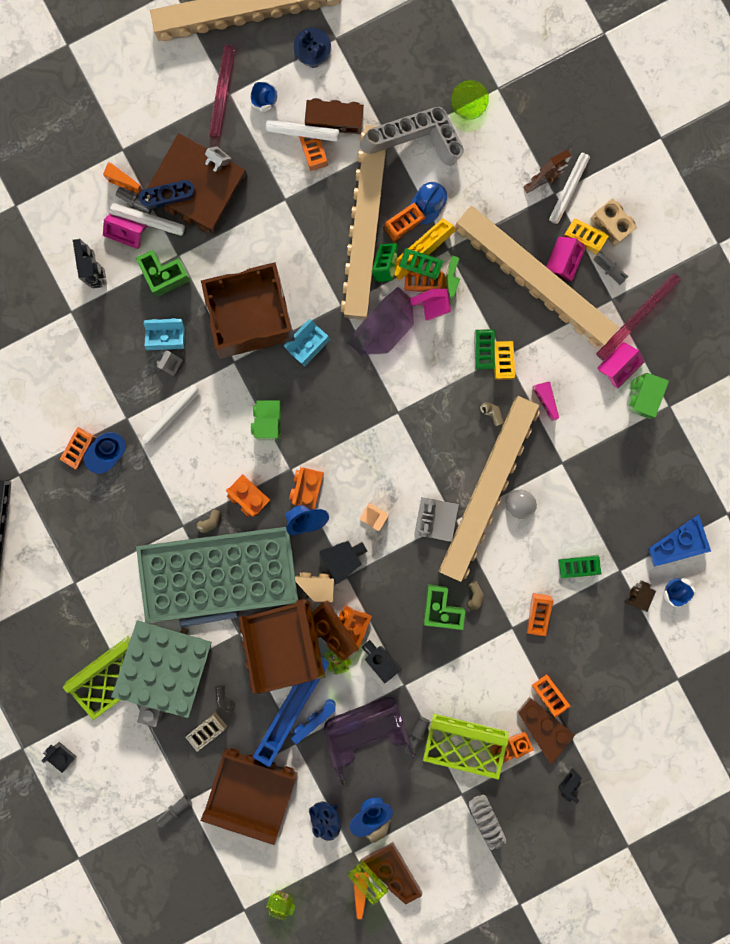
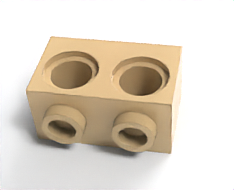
(609, 225)

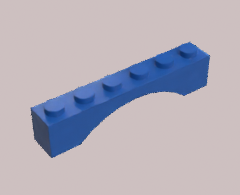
(284, 720)

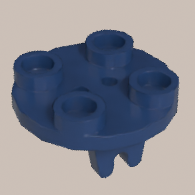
(319, 52)
(325, 820)

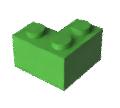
(159, 277)
(646, 395)
(267, 421)
(436, 611)

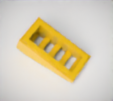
(595, 248)
(511, 374)

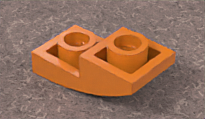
(517, 746)

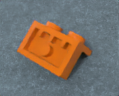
(306, 488)
(248, 496)
(355, 623)

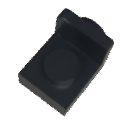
(58, 756)
(570, 782)

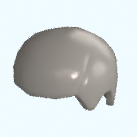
(521, 504)

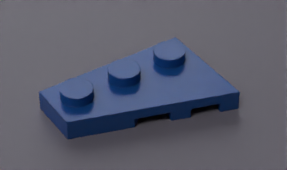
(680, 544)

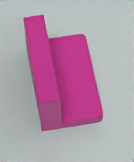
(123, 230)
(566, 257)
(435, 303)
(621, 364)

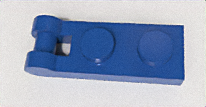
(315, 720)

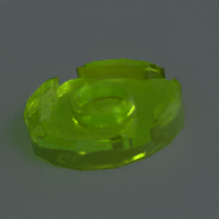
(469, 99)

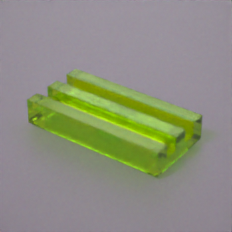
(356, 869)

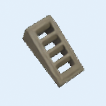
(218, 722)

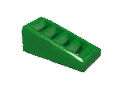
(385, 264)
(438, 264)
(484, 332)
(596, 565)

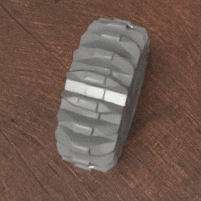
(487, 822)

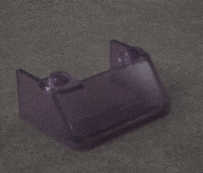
(363, 727)

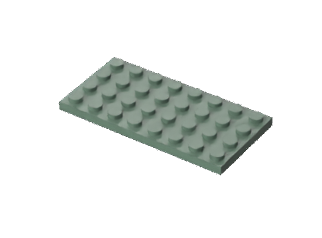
(217, 574)

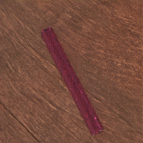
(221, 91)

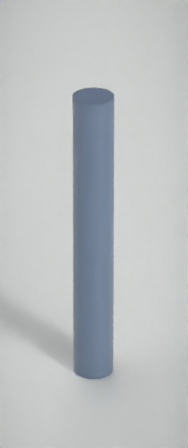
(207, 619)

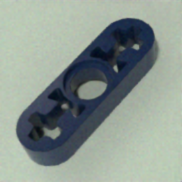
(160, 189)

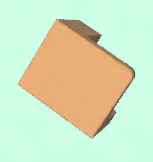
(374, 516)

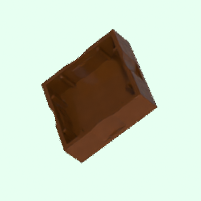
(247, 310)

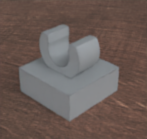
(218, 157)
(169, 363)

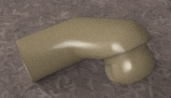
(493, 411)
(209, 524)
(477, 598)
(380, 833)

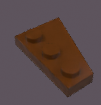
(549, 172)
(333, 631)
(547, 731)
(393, 871)

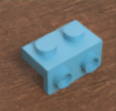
(164, 334)
(307, 342)

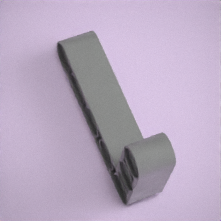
(428, 122)

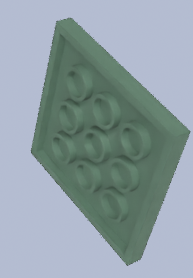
(161, 669)

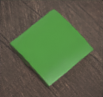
(452, 282)

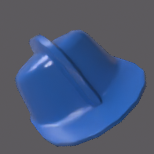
(430, 200)
(104, 452)
(304, 520)
(371, 816)

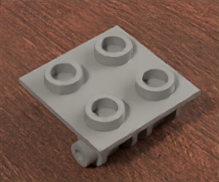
(436, 519)

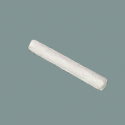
(302, 130)
(569, 188)
(147, 219)
(171, 414)

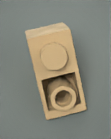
(317, 588)

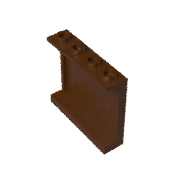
(213, 189)
(281, 647)
(249, 796)

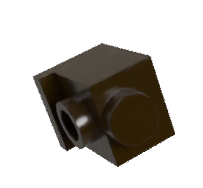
(641, 596)

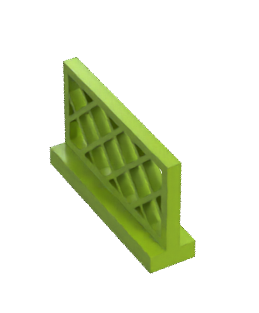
(93, 669)
(473, 732)

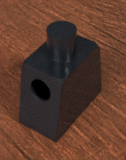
(343, 559)
(387, 668)

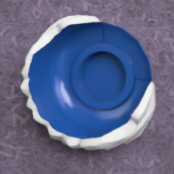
(263, 95)
(679, 592)

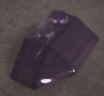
(384, 325)

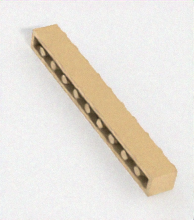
(206, 15)
(363, 233)
(535, 277)
(488, 488)

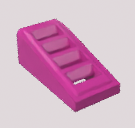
(546, 397)

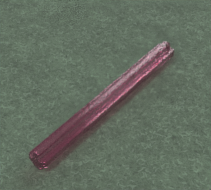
(638, 316)

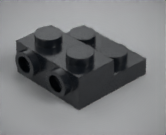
(87, 268)

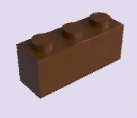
(335, 115)

